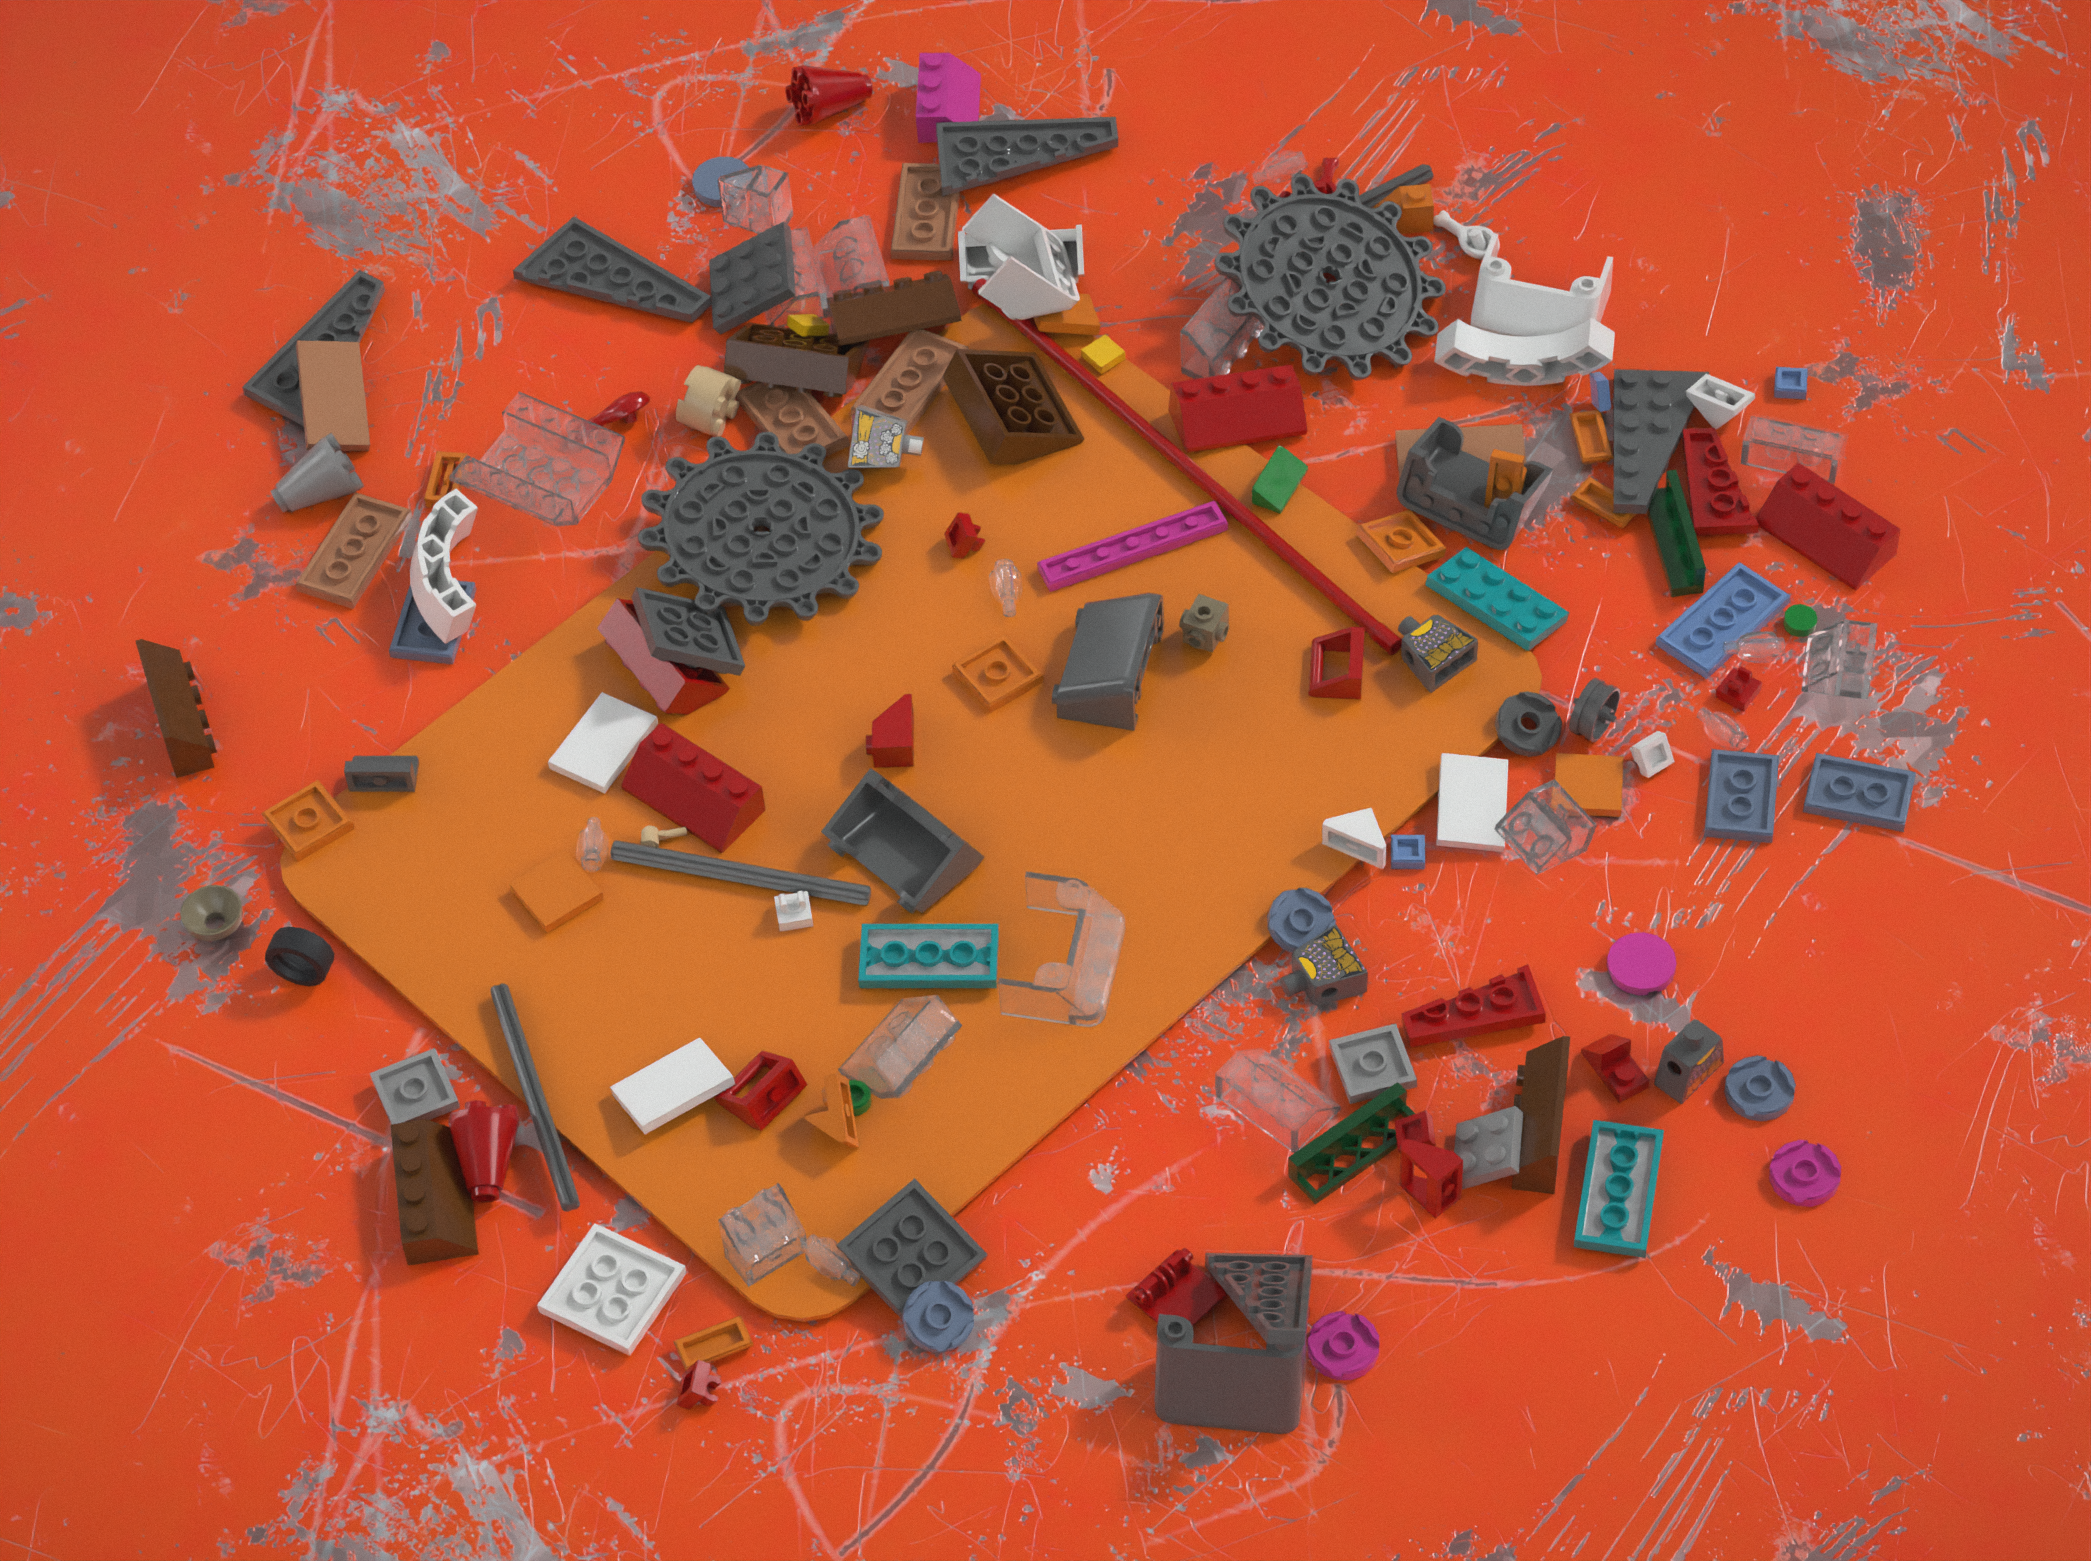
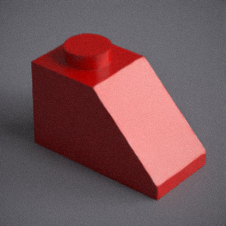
(893, 735)

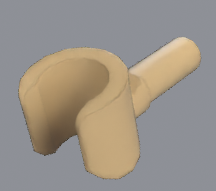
(651, 835)

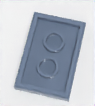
(416, 639)
(1859, 792)
(1741, 796)

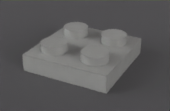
(1372, 1062)
(415, 1089)
(1489, 1146)

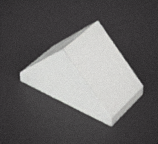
(1718, 399)
(1356, 836)

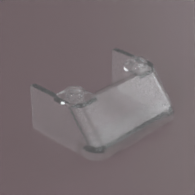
(1082, 987)

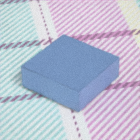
(1790, 383)
(1600, 391)
(1407, 851)

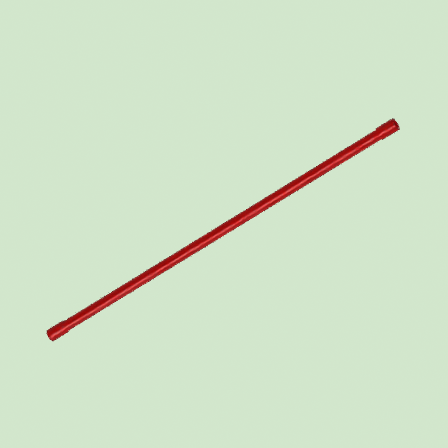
(1377, 631)

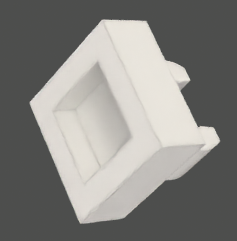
(1652, 754)
(793, 911)

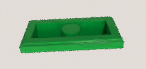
(1278, 480)

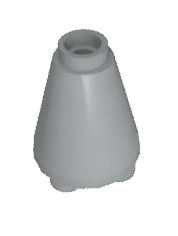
(317, 477)

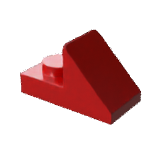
(1615, 1066)

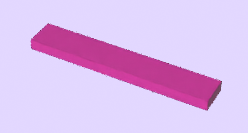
(1132, 546)

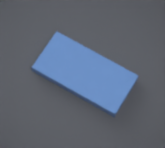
(1730, 608)

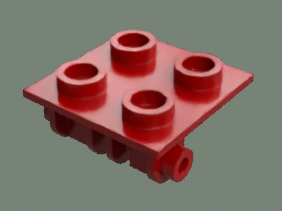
(1177, 1290)

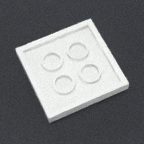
(612, 1289)

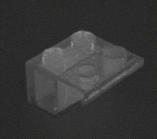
(755, 198)
(1840, 659)
(1546, 827)
(761, 1234)

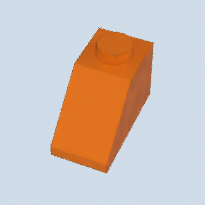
(1416, 208)

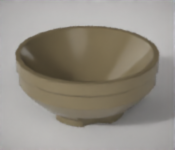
(210, 903)

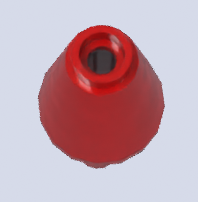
(825, 92)
(484, 1146)

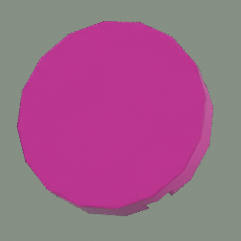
(1641, 963)
(1805, 1173)
(1343, 1345)

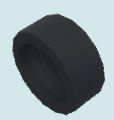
(299, 956)

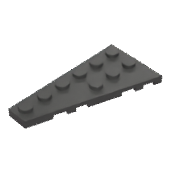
(996, 150)
(600, 268)
(340, 319)
(1647, 428)
(1268, 1291)

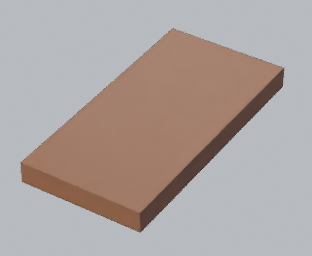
(923, 216)
(910, 377)
(333, 393)
(792, 417)
(1477, 441)
(354, 550)

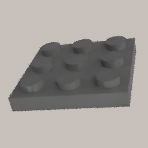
(752, 277)
(685, 635)
(910, 1244)

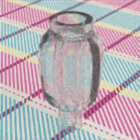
(1281, 167)
(1006, 585)
(1756, 647)
(1724, 730)
(592, 846)
(829, 1259)

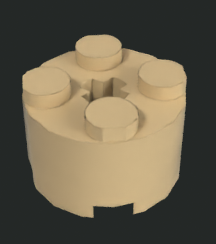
(708, 400)

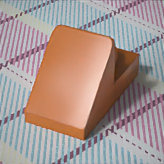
(1504, 475)
(839, 1118)

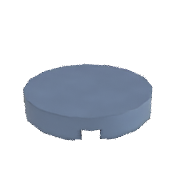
(707, 174)
(1298, 917)
(1759, 1088)
(938, 1316)

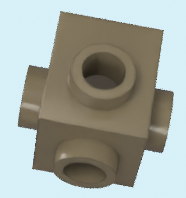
(1205, 623)

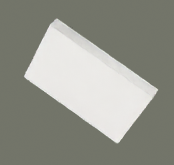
(602, 742)
(1471, 801)
(672, 1085)

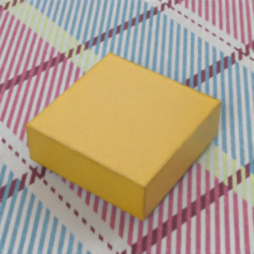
(808, 325)
(1103, 354)

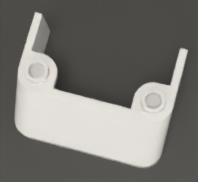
(1030, 261)
(975, 262)
(1532, 309)

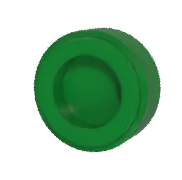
(1800, 620)
(860, 1097)

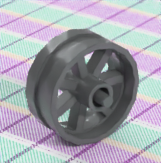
(1594, 709)

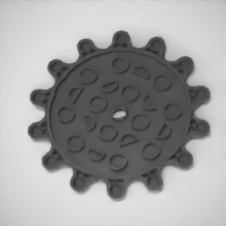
(1318, 233)
(713, 519)

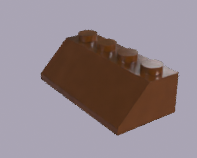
(893, 308)
(176, 708)
(1542, 1108)
(431, 1194)

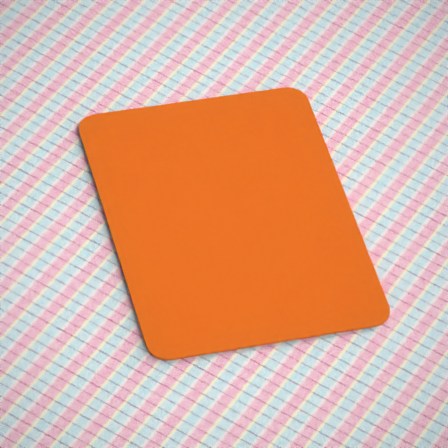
(1171, 823)

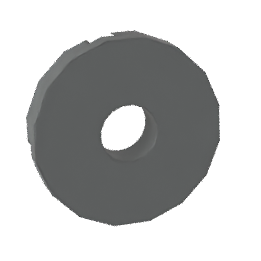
(1520, 739)

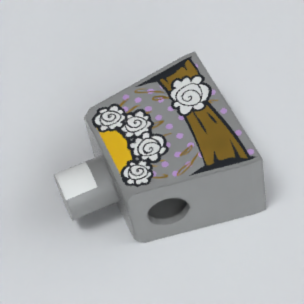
(880, 440)

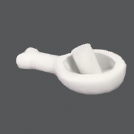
(1472, 239)

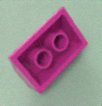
(945, 93)

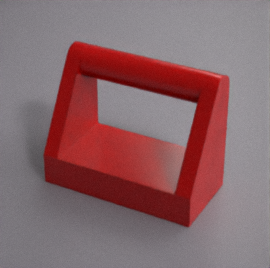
(1345, 686)
(768, 1095)
(1443, 1174)

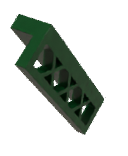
(1676, 539)
(1342, 1139)

